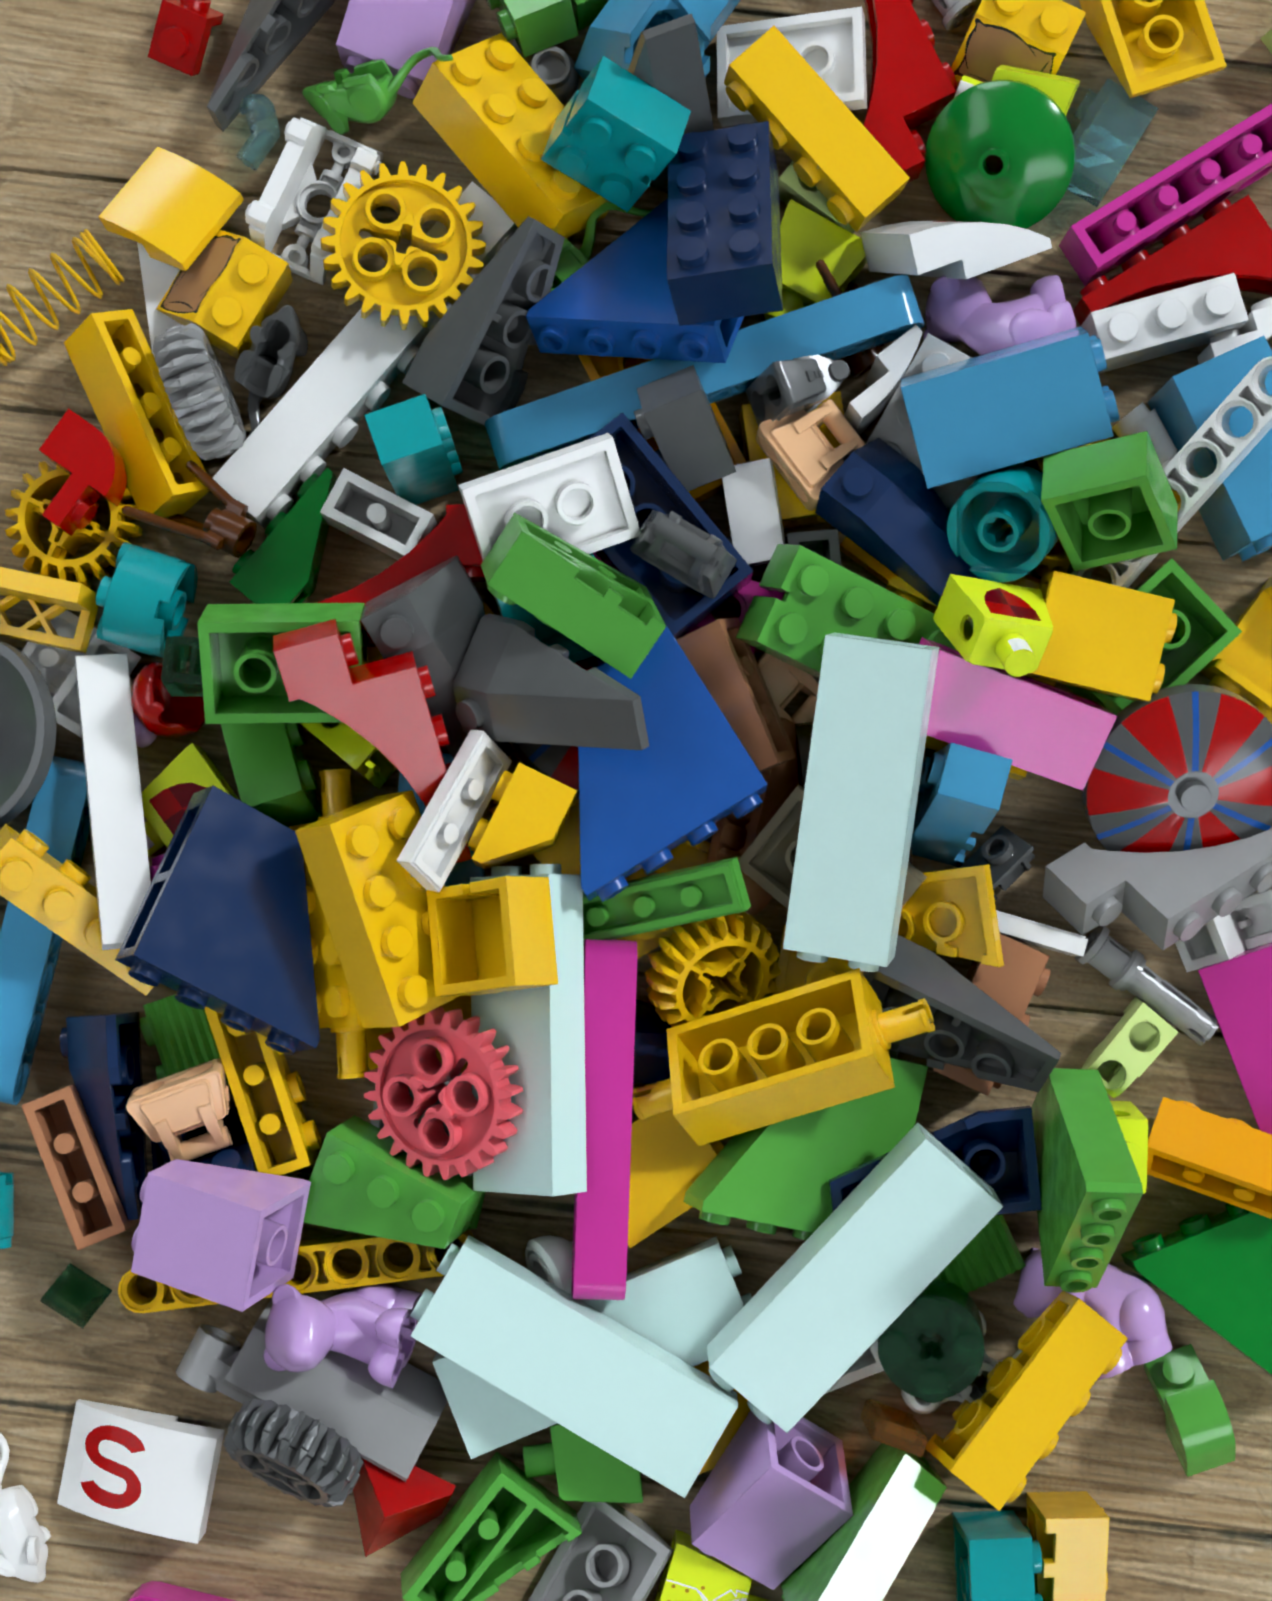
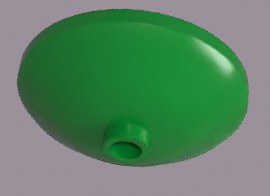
(1021, 129)

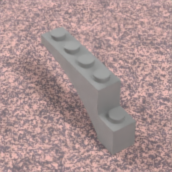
(1158, 891)

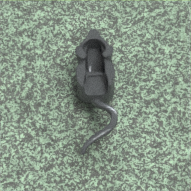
(270, 359)

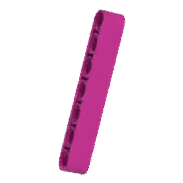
(603, 1210)

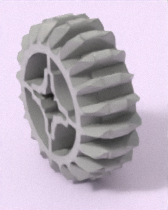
(199, 391)

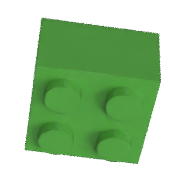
(1110, 501)

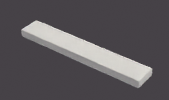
(113, 792)

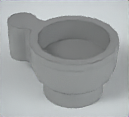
(555, 70)

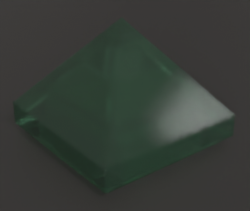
(76, 1295)

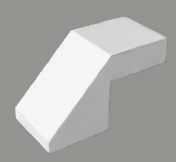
(1230, 935)

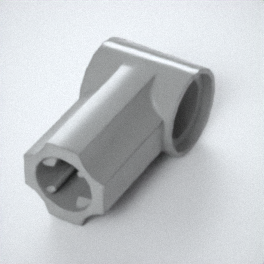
(209, 1362)

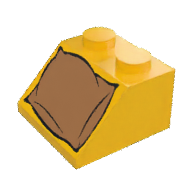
(1017, 35)
(228, 291)

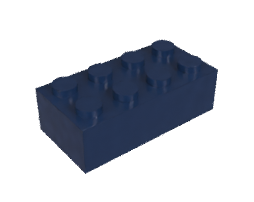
(724, 225)
(657, 488)

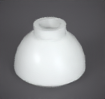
(551, 1259)

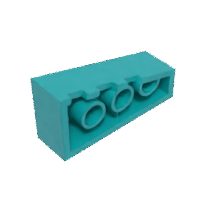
(415, 449)

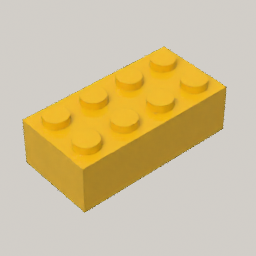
(498, 125)
(374, 907)

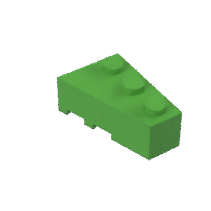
(574, 594)
(273, 771)
(375, 1194)
(489, 1537)

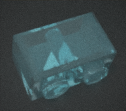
(1106, 138)

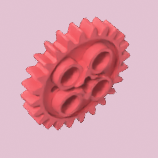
(474, 1125)

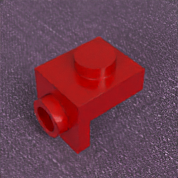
(183, 34)

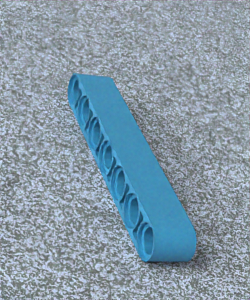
(26, 946)

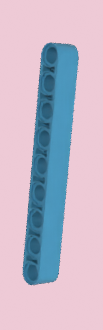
(826, 329)

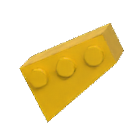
(1072, 1544)

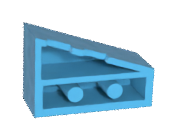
(956, 797)

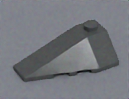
(261, 45)
(672, 63)
(480, 344)
(435, 620)
(538, 696)
(968, 1023)

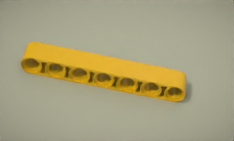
(324, 1275)

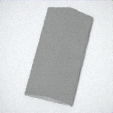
(378, 1420)
(610, 1561)

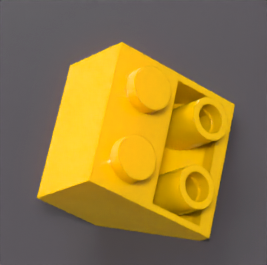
(526, 819)

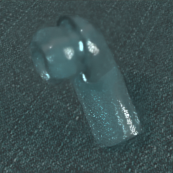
(263, 128)

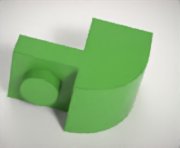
(1192, 1410)

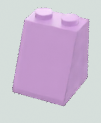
(397, 31)
(219, 1231)
(772, 1499)

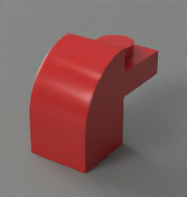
(93, 468)

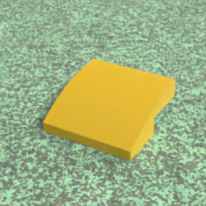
(171, 208)

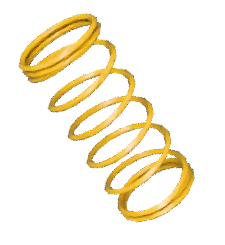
(96, 253)

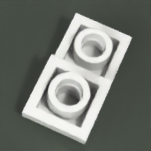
(1258, 325)

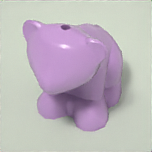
(964, 312)
(1119, 1298)
(361, 1323)

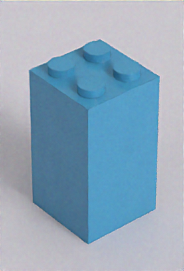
(1009, 406)
(1241, 507)

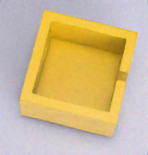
(492, 936)

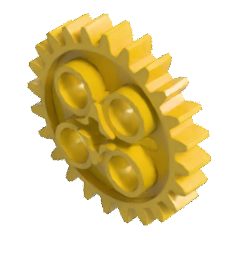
(415, 202)

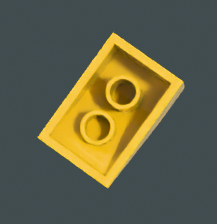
(1154, 41)

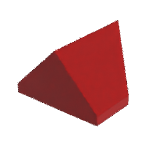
(393, 1507)

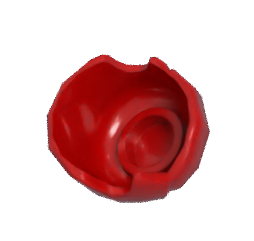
(159, 710)

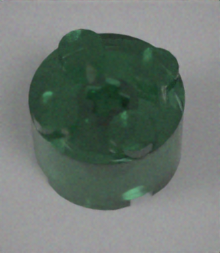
(932, 1368)

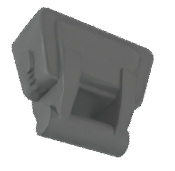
(794, 386)
(684, 552)

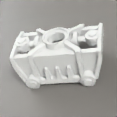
(293, 186)

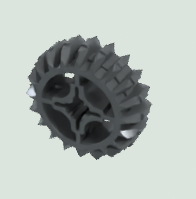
(293, 1452)

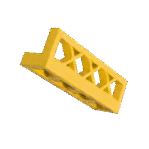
(49, 591)

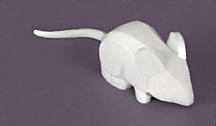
(21, 1538)

